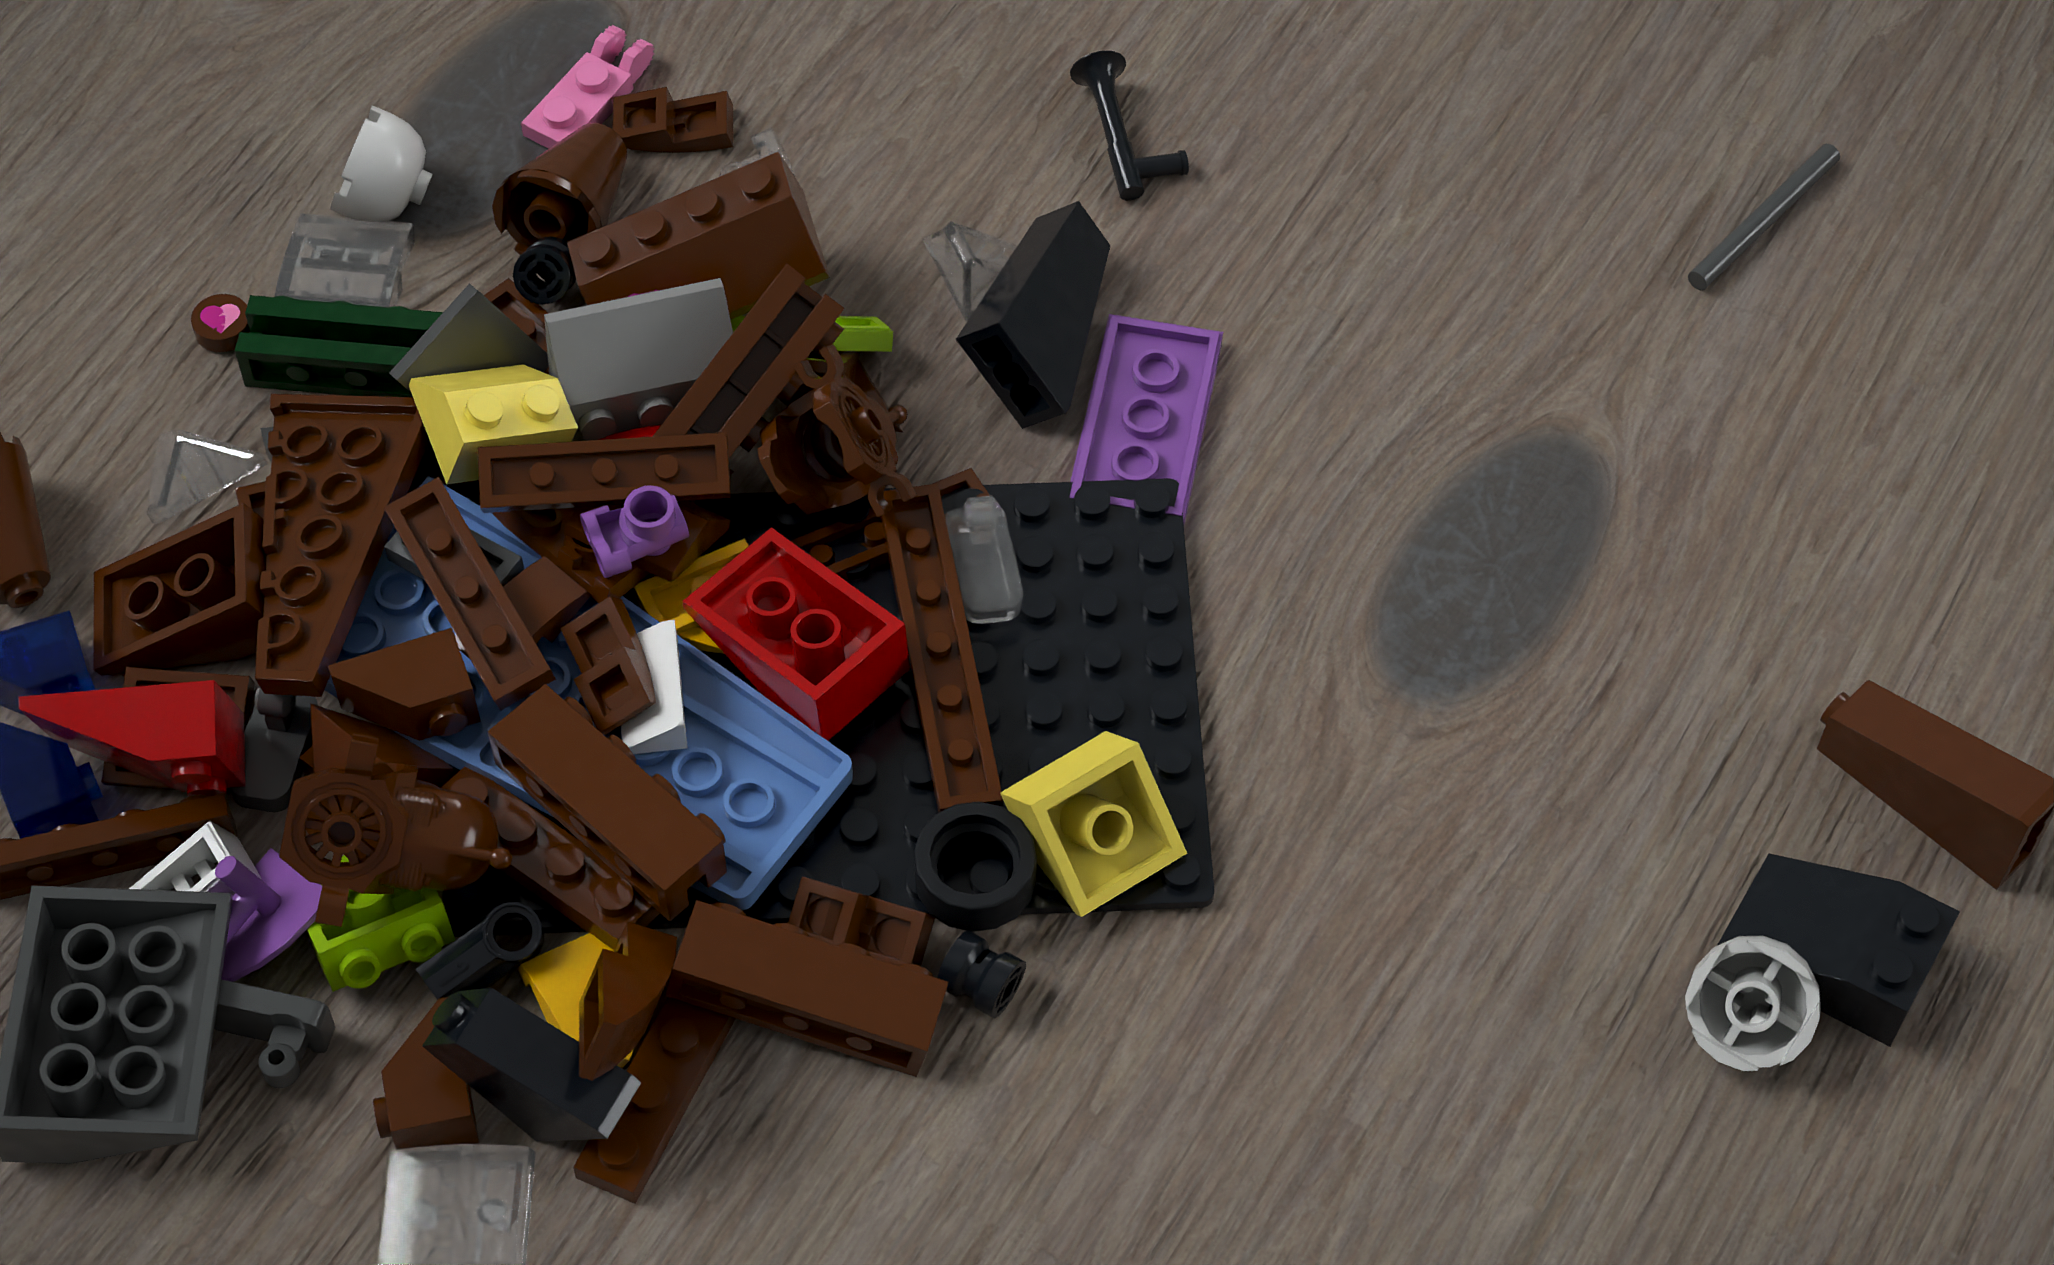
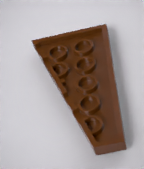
(327, 525)

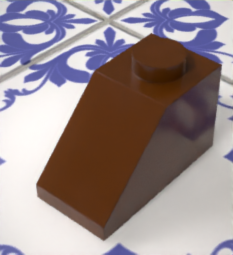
(410, 687)
(423, 1097)

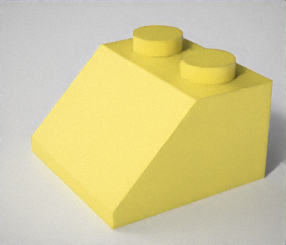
(489, 410)
(1096, 821)

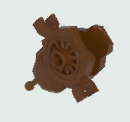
(845, 441)
(388, 828)

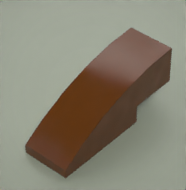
(622, 997)

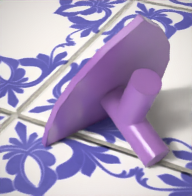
(265, 911)

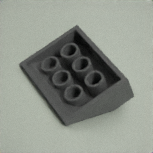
(110, 1022)

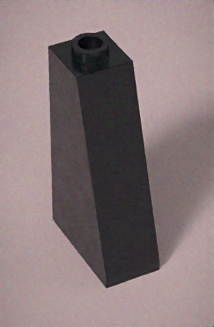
(1039, 314)

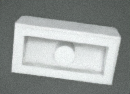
(663, 723)

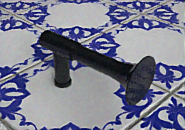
(1099, 73)

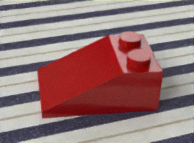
(801, 633)
(165, 732)

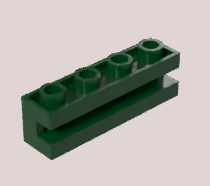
(327, 345)

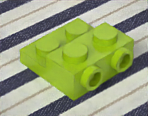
(380, 934)

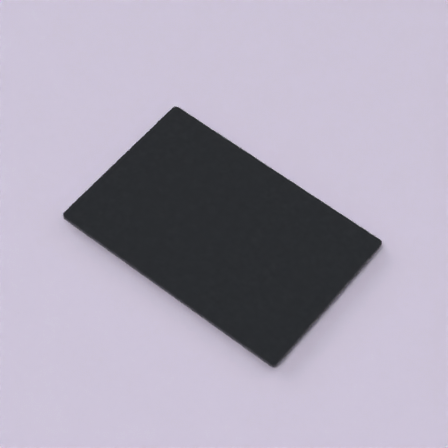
(1089, 653)

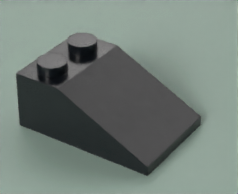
(1857, 931)

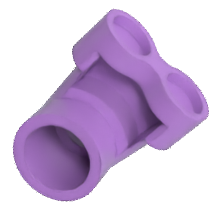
(641, 528)

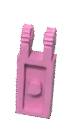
(588, 88)

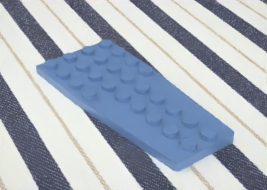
(744, 758)

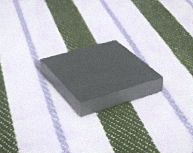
(469, 338)

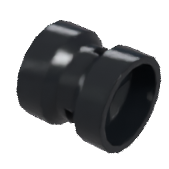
(553, 263)
(982, 973)

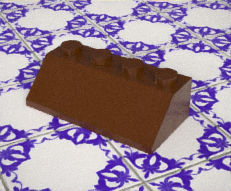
(725, 229)

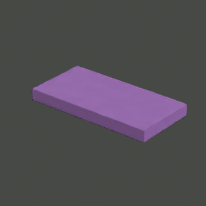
(1148, 406)

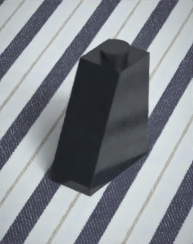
(526, 1068)

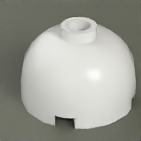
(382, 170)
(1753, 1003)

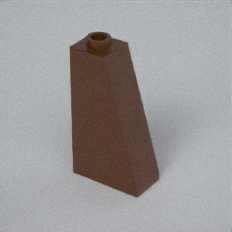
(1941, 779)

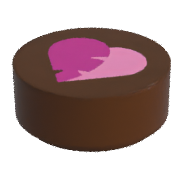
(219, 321)

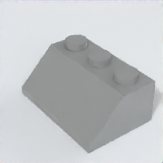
(635, 355)

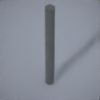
(1763, 217)

